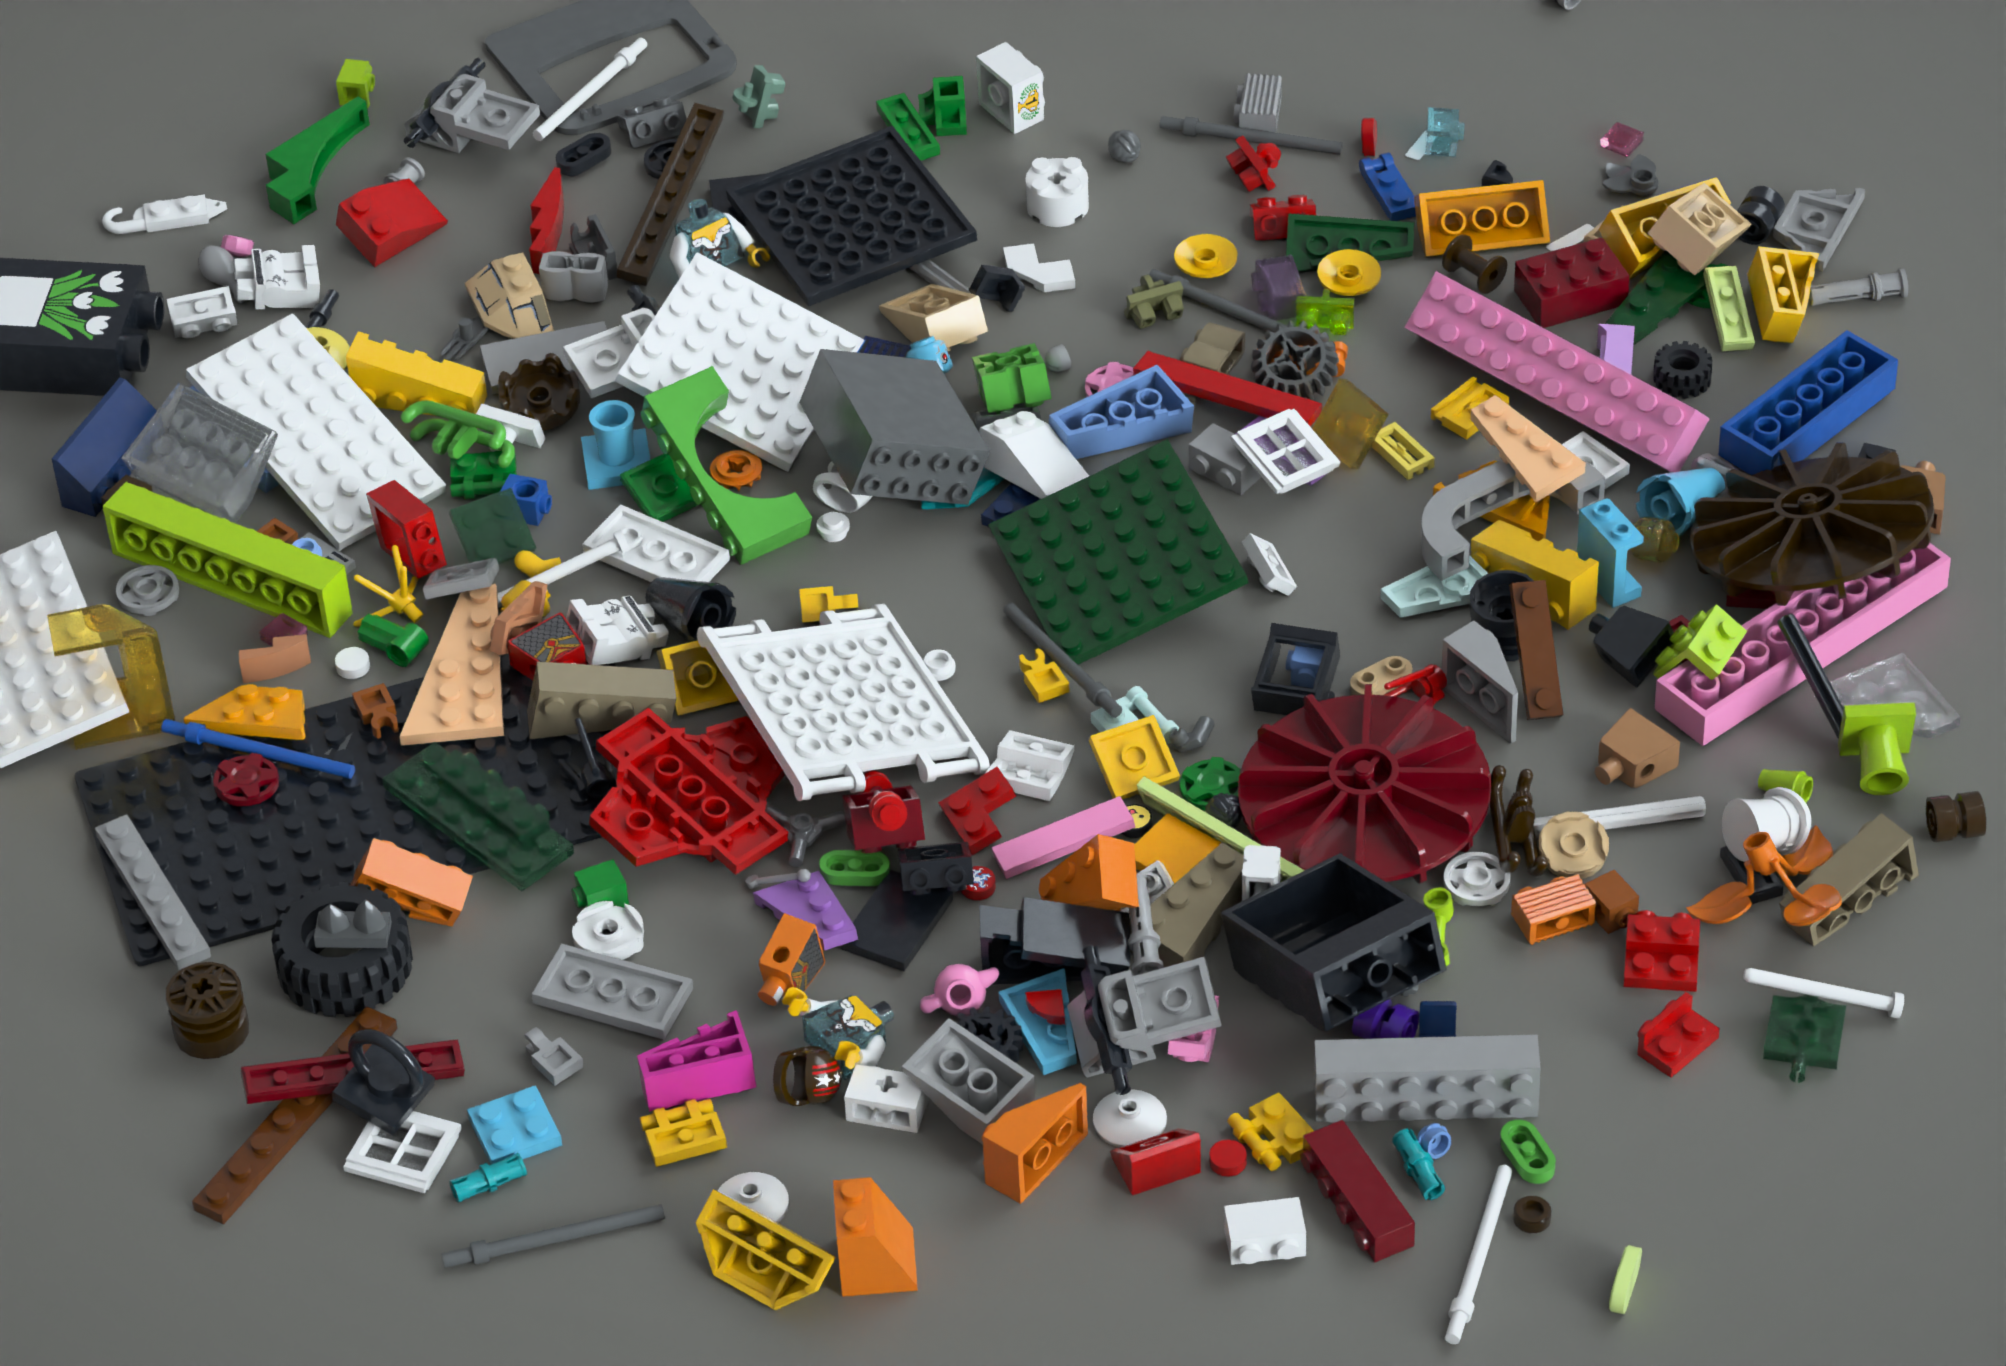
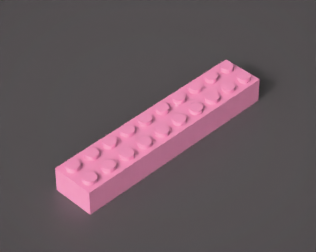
(1557, 373)
(1765, 664)

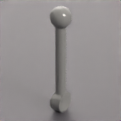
(754, 881)

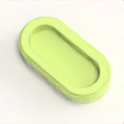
(1625, 1279)

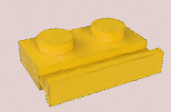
(1456, 408)

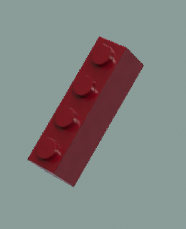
(1358, 1191)

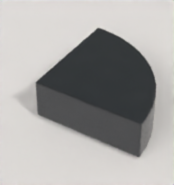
(1497, 175)

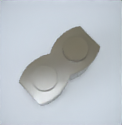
(1215, 348)

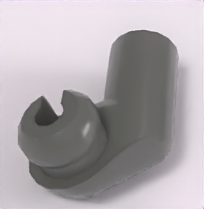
(1185, 741)

